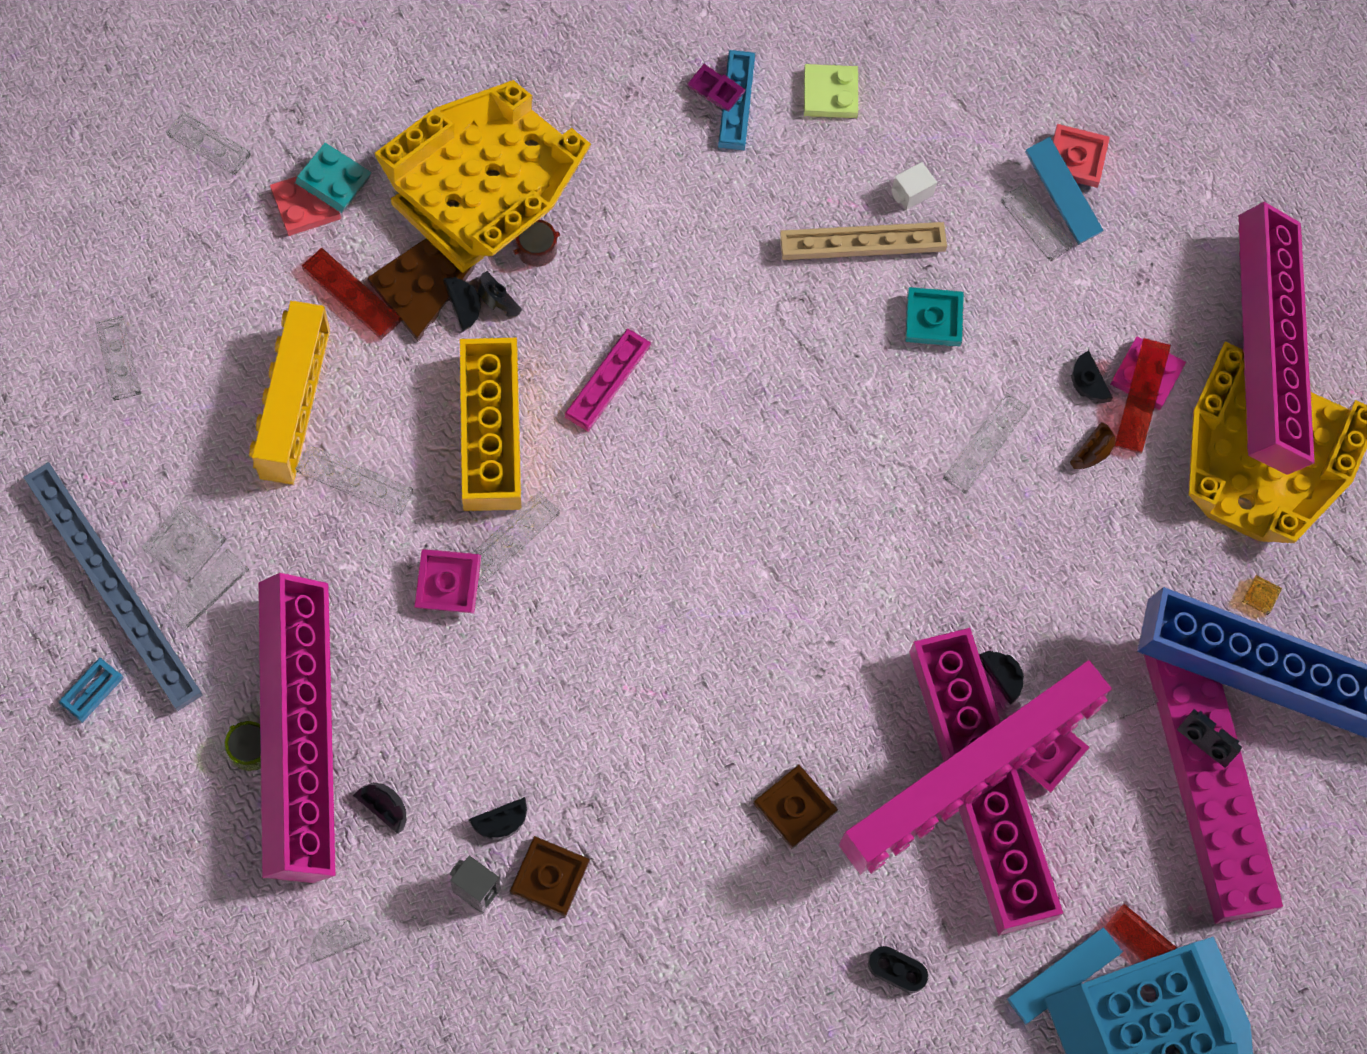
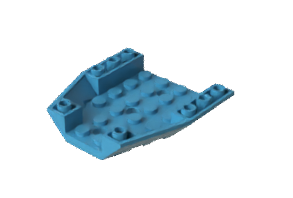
(1192, 1008)

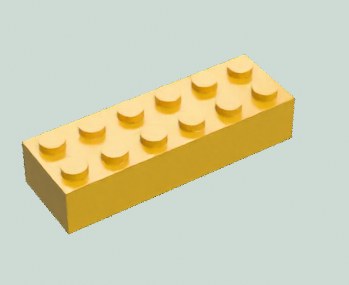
(290, 392)
(490, 424)

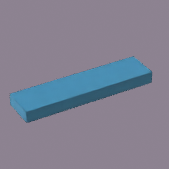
(735, 122)
(1064, 190)
(1064, 974)

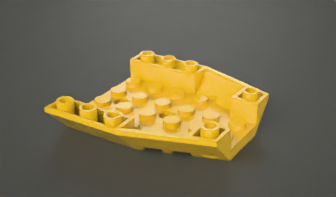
(454, 147)
(1280, 502)

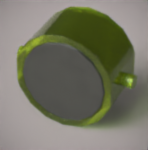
(244, 745)

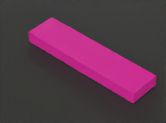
(607, 379)

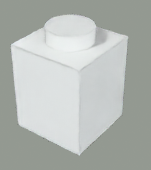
(913, 186)

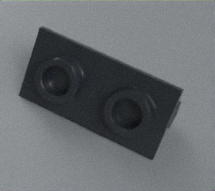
(1201, 732)

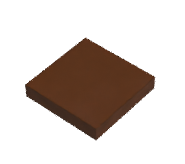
(795, 806)
(549, 876)

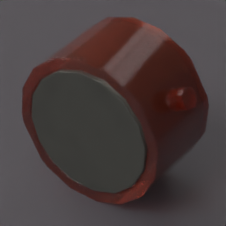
(537, 244)

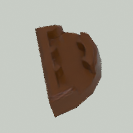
(1095, 448)

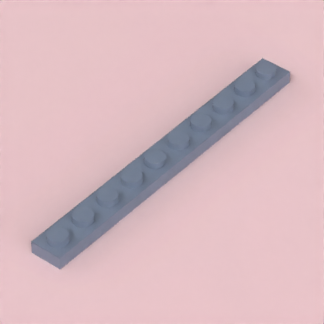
(113, 587)

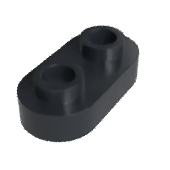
(898, 968)

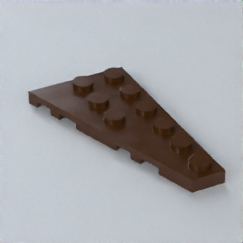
(415, 285)

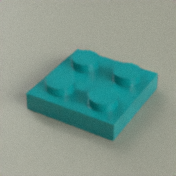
(333, 177)
(934, 316)

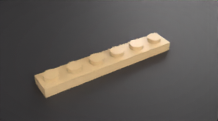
(863, 241)

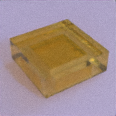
(1262, 595)

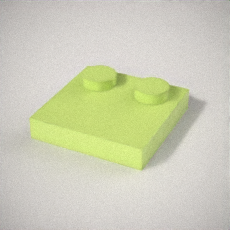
(831, 91)

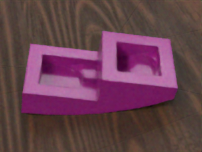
(716, 88)

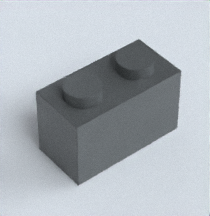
(474, 883)

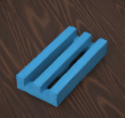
(98, 697)

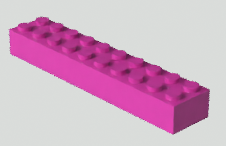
(1275, 339)
(296, 730)
(974, 767)
(1216, 800)
(1000, 820)

